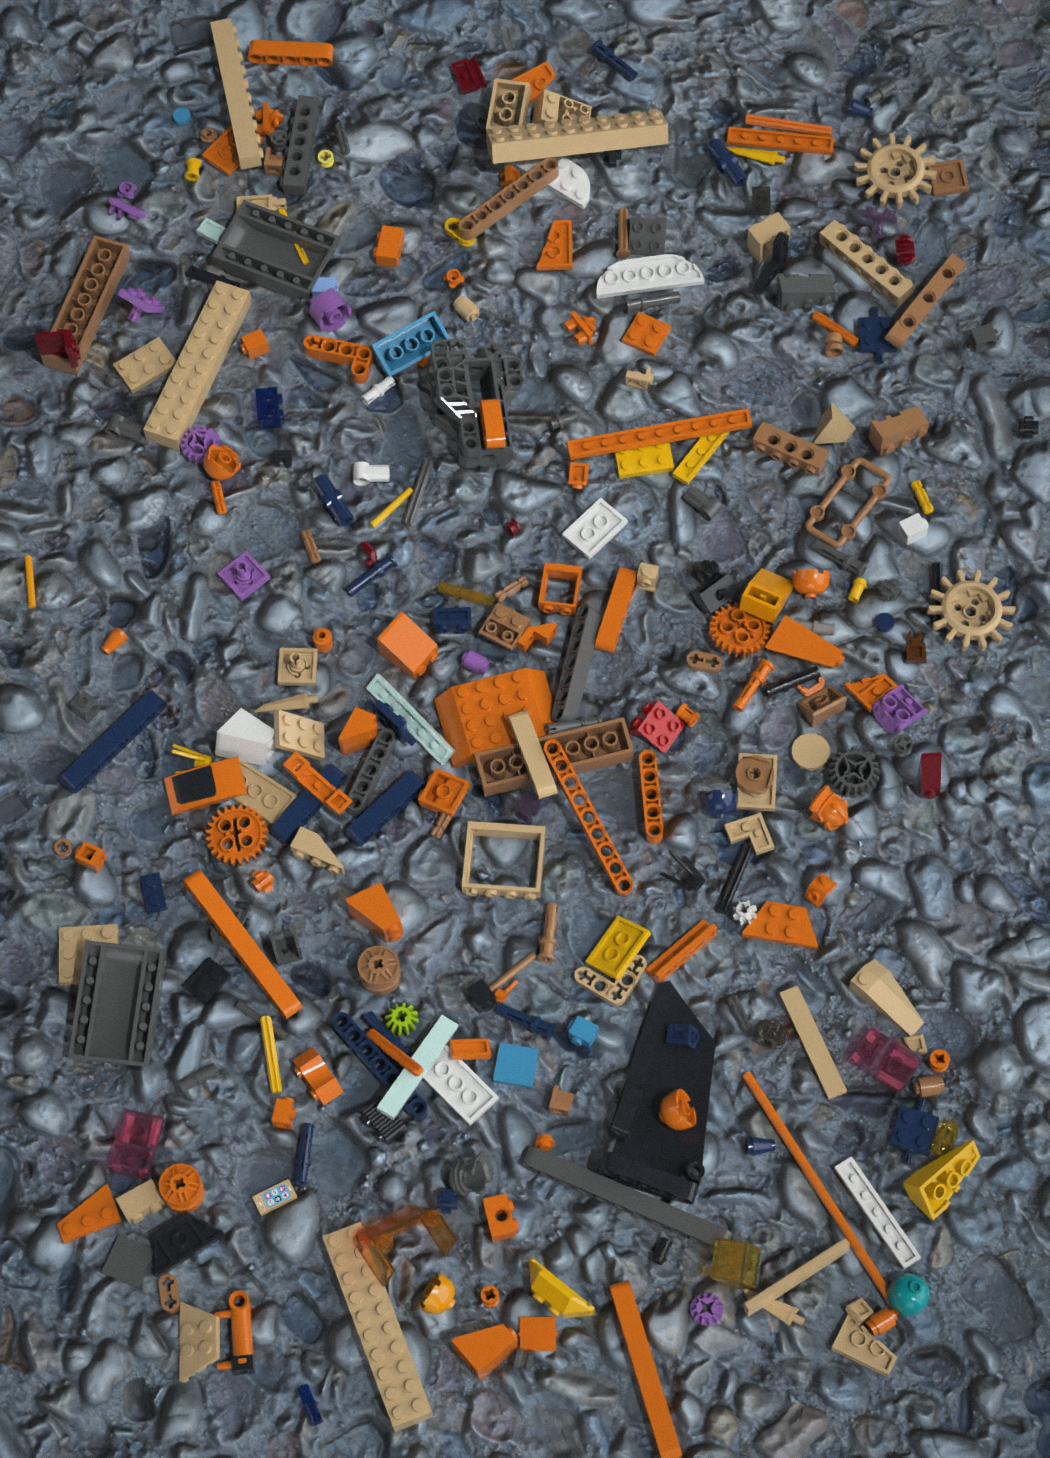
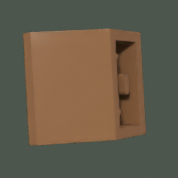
(505, 626)

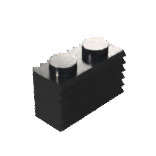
(387, 1129)

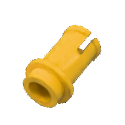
(859, 585)

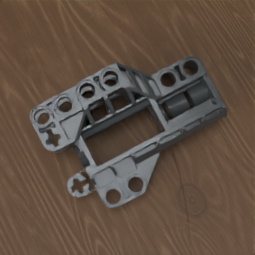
(460, 416)

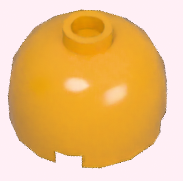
(438, 1295)

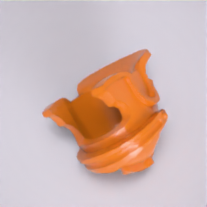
(829, 809)

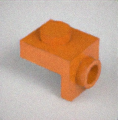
(578, 474)
(819, 889)

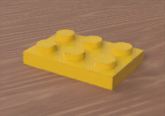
(644, 461)
(618, 947)

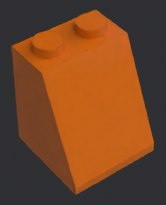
(407, 646)
(376, 913)
(485, 1348)

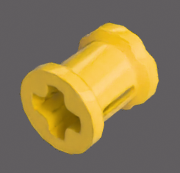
(193, 167)

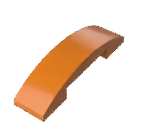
(316, 784)

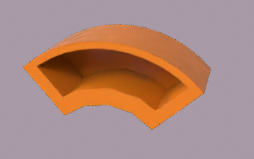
(317, 1076)

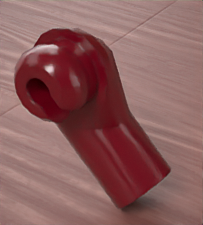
(371, 552)

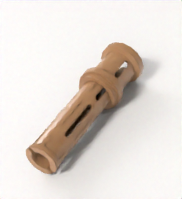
(548, 939)

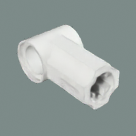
(365, 473)

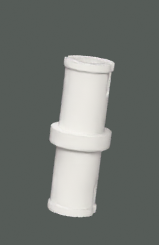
(378, 390)

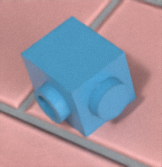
(582, 1032)

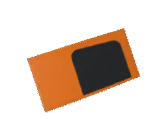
(205, 785)

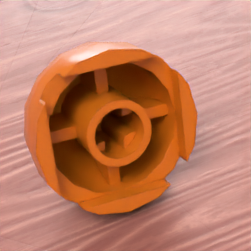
(221, 462)
(810, 581)
(676, 1111)

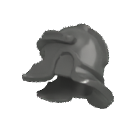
(471, 1174)

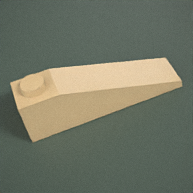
(882, 992)

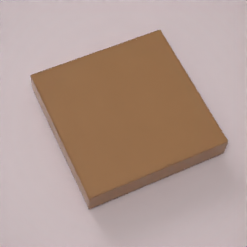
(949, 179)

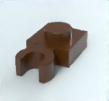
(915, 650)

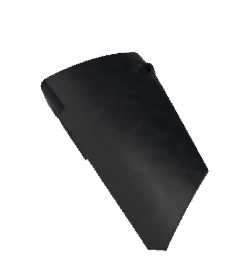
(640, 1146)

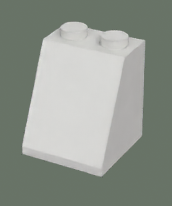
(247, 738)

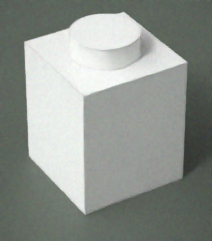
(913, 528)

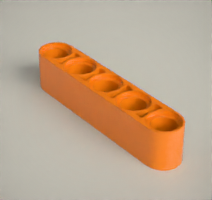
(290, 53)
(616, 610)
(651, 805)

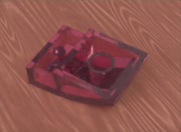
(884, 1059)
(136, 1145)

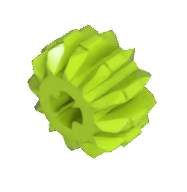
(396, 1024)

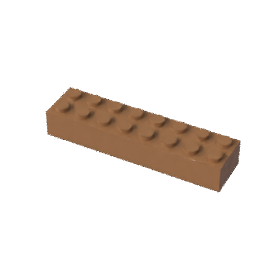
(89, 298)
(585, 748)

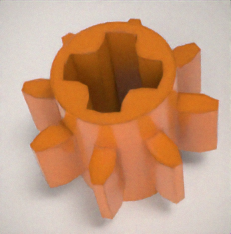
(262, 881)

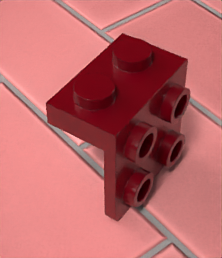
(59, 342)

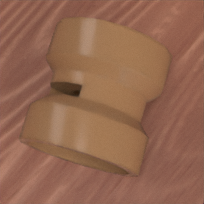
(833, 341)

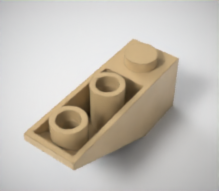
(312, 848)

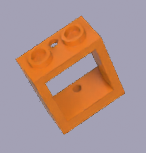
(565, 572)

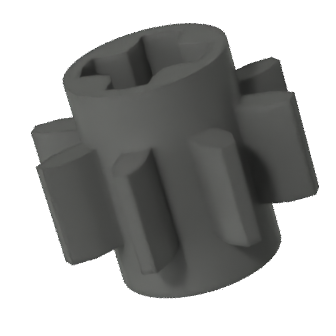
(890, 589)

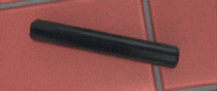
(937, 574)
(735, 879)

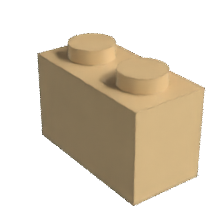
(140, 1202)

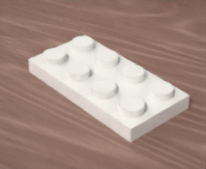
(459, 1087)

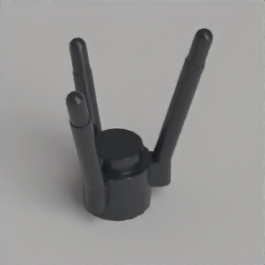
(694, 879)

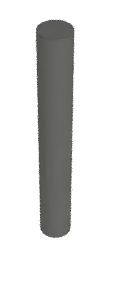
(256, 1016)

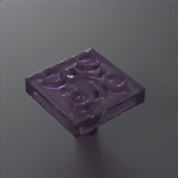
(879, 219)

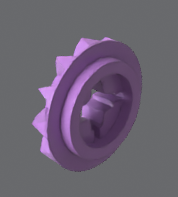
(706, 1318)

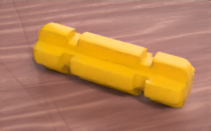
(922, 497)

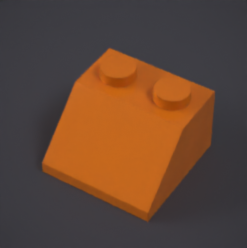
(358, 732)

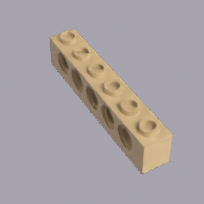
(896, 294)

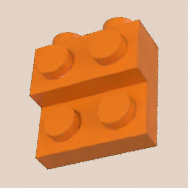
(443, 792)

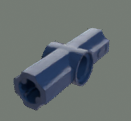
(726, 162)
(333, 500)

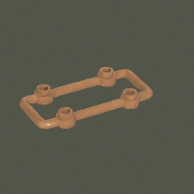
(848, 531)

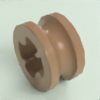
(67, 852)

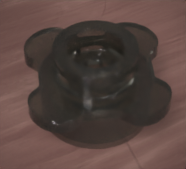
(980, 719)

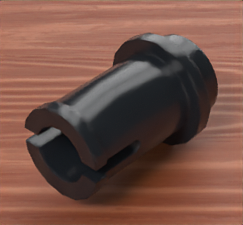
(661, 1252)

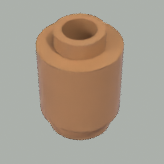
(929, 1086)

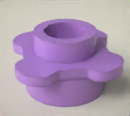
(126, 186)

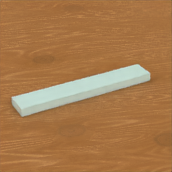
(416, 724)
(425, 1056)

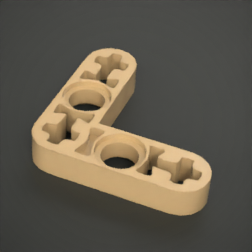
(612, 988)

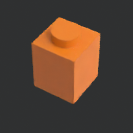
(254, 344)

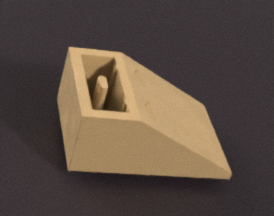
(555, 107)

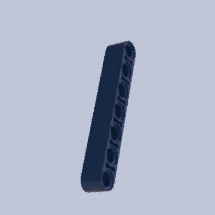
(113, 742)
(375, 1058)

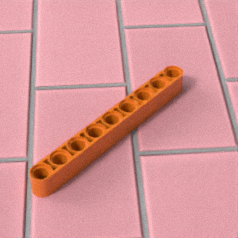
(587, 808)
(242, 944)
(645, 1370)

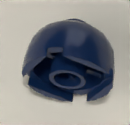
(719, 802)

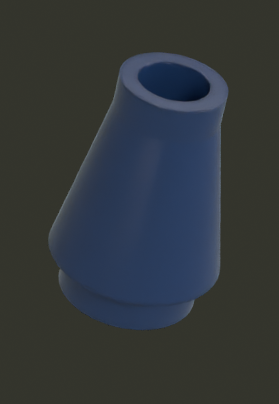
(857, 108)
(756, 1145)

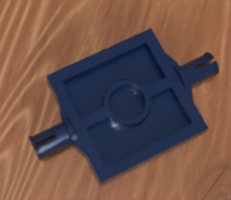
(872, 334)
(390, 720)
(914, 1131)

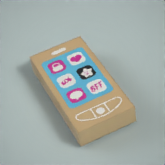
(274, 1197)

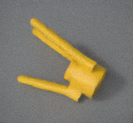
(200, 759)

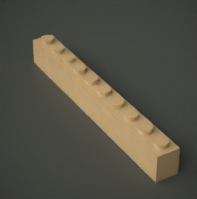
(236, 95)

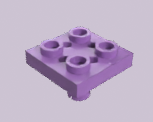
(140, 302)
(244, 565)

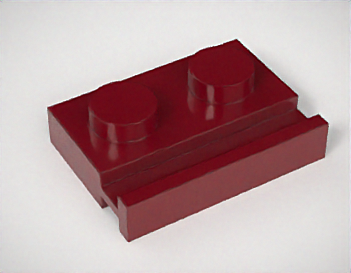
(468, 75)

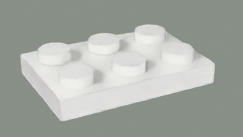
(594, 528)

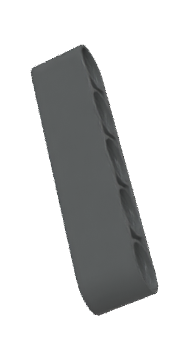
(374, 764)

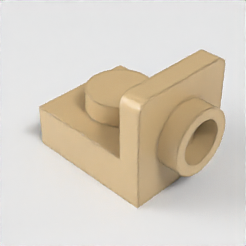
(638, 380)

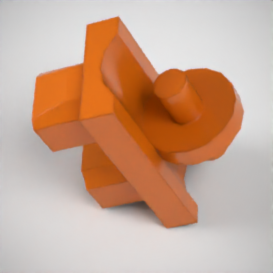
(271, 119)
(583, 325)

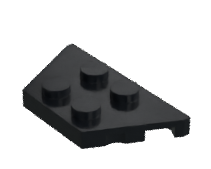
(181, 1240)

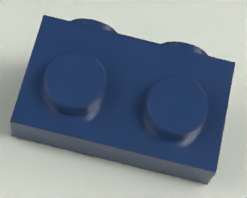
(452, 619)

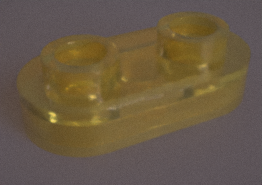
(945, 1138)

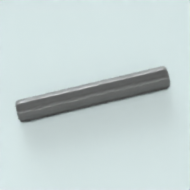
(418, 492)

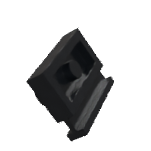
(207, 981)

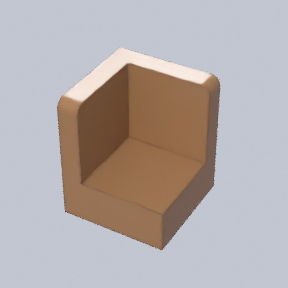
(273, 163)
(561, 1102)

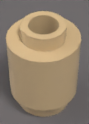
(466, 308)

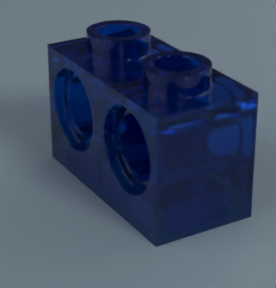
(267, 408)

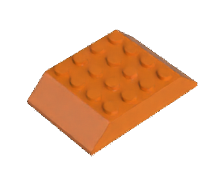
(478, 711)

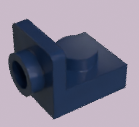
(682, 1035)

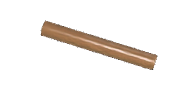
(513, 971)

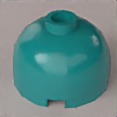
(908, 1294)

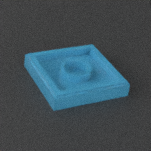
(516, 1065)

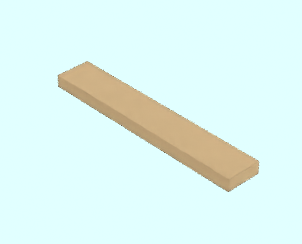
(813, 1042)
(796, 1277)

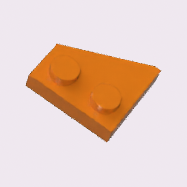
(870, 689)

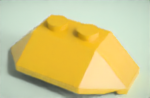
(556, 1294)

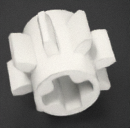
(745, 918)

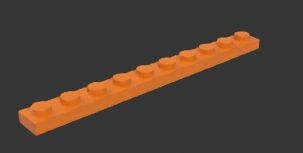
(659, 434)

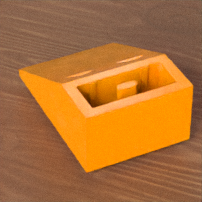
(766, 595)

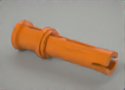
(756, 679)

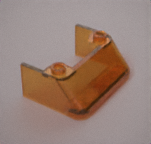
(376, 1238)

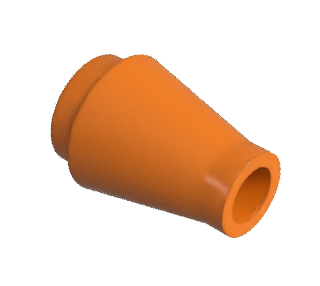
(114, 640)

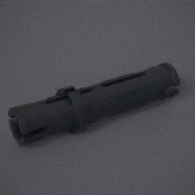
(209, 277)
(784, 685)

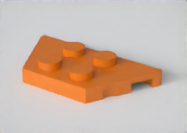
(782, 925)

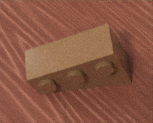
(898, 430)

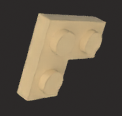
(753, 829)

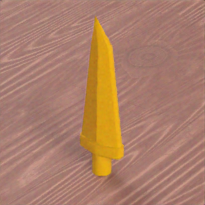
(760, 155)

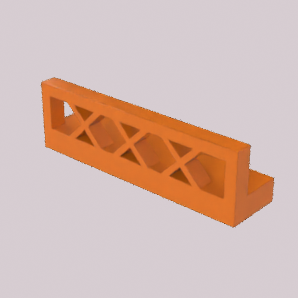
(681, 951)

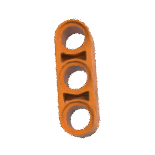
(492, 423)

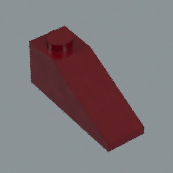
(929, 775)

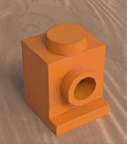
(86, 850)
(283, 1113)

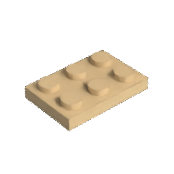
(145, 365)
(299, 735)
(758, 801)

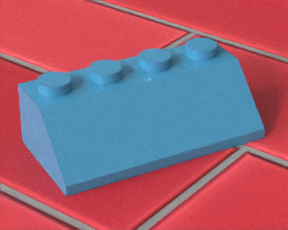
(408, 344)

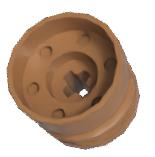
(379, 980)

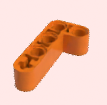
(317, 347)

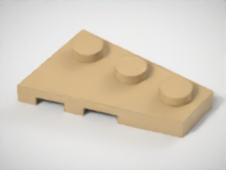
(860, 1346)

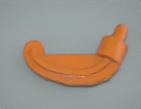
(807, 692)

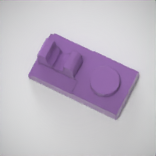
(133, 212)

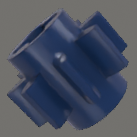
(447, 1201)

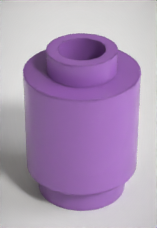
(475, 662)

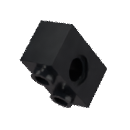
(706, 594)

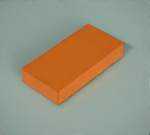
(469, 1049)

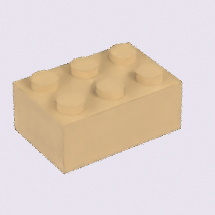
(508, 103)

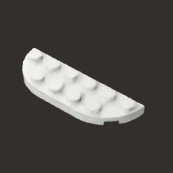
(571, 182)
(648, 275)

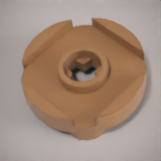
(758, 784)

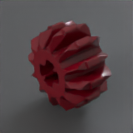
(905, 249)

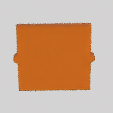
(538, 1333)

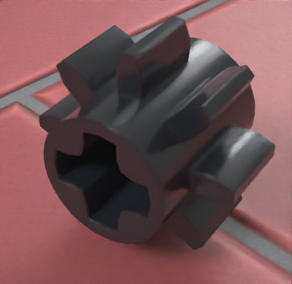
(1028, 427)
(707, 570)

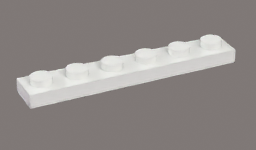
(877, 1213)

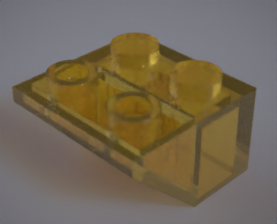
(735, 1263)

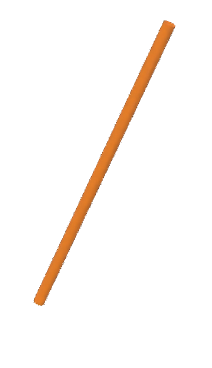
(818, 1186)

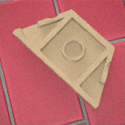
(197, 1340)

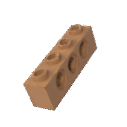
(801, 448)

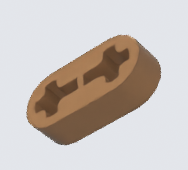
(704, 662)
(174, 1293)

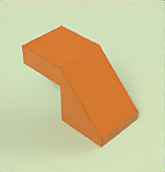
(542, 633)

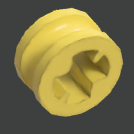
(321, 156)

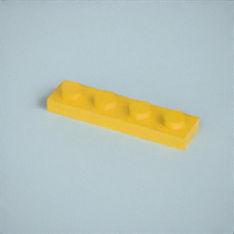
(698, 457)

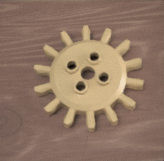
(886, 159)
(961, 596)

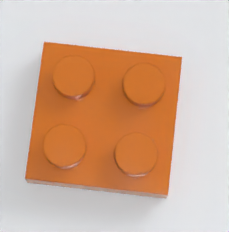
(646, 334)

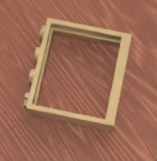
(503, 831)

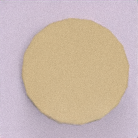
(810, 751)

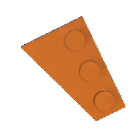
(558, 248)
(91, 1216)

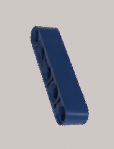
(304, 807)
(385, 808)

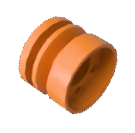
(187, 1197)

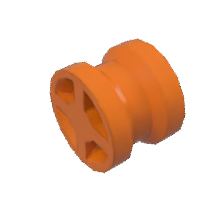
(939, 1065)

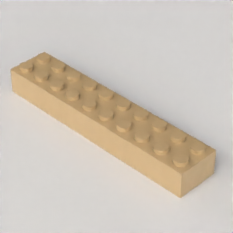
(577, 136)
(198, 365)
(378, 1332)

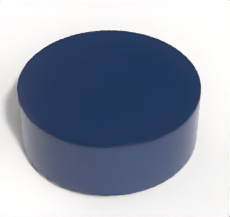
(884, 622)

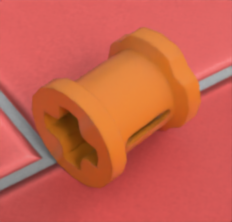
(687, 715)
(488, 1290)

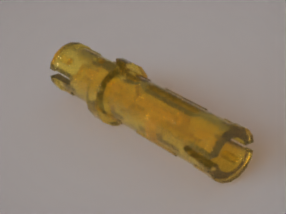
(467, 594)

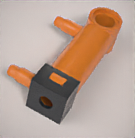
(241, 1332)

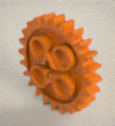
(738, 631)
(219, 838)

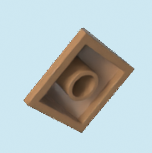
(822, 705)

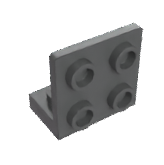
(647, 236)

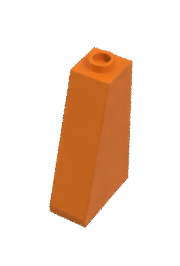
(799, 642)

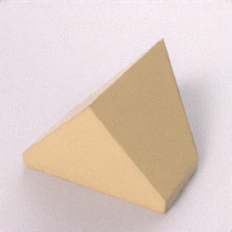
(833, 427)

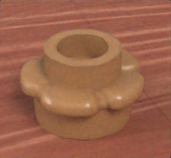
(208, 139)

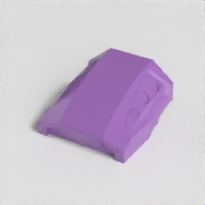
(897, 710)

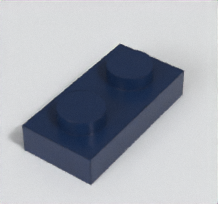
(153, 893)

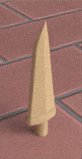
(295, 702)
(780, 1310)

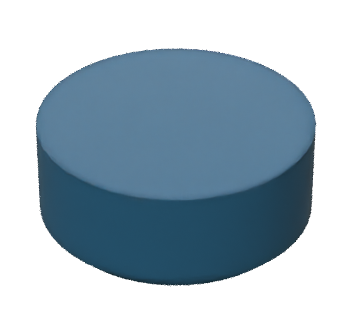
(181, 116)

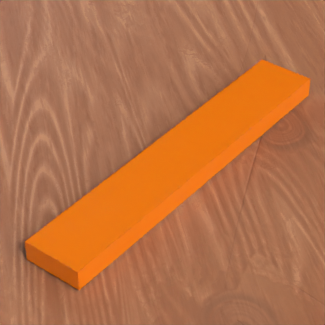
(780, 140)

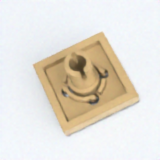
(297, 660)

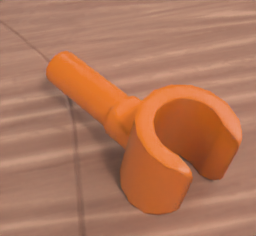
(501, 995)

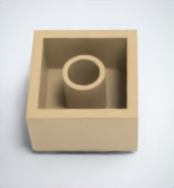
(762, 236)

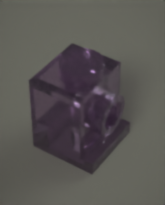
(527, 807)

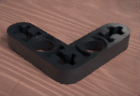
(779, 257)

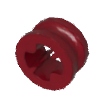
(513, 527)

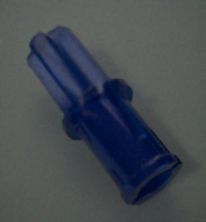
(310, 1405)

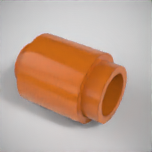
(323, 640)
(881, 1321)

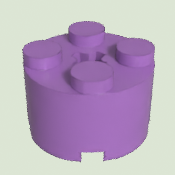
(329, 310)

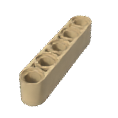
(532, 754)

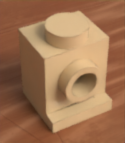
(647, 577)

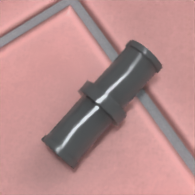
(880, 93)
(198, 1077)

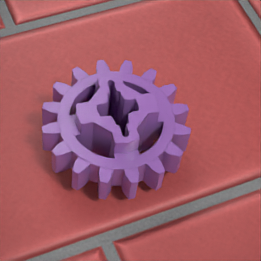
(194, 449)

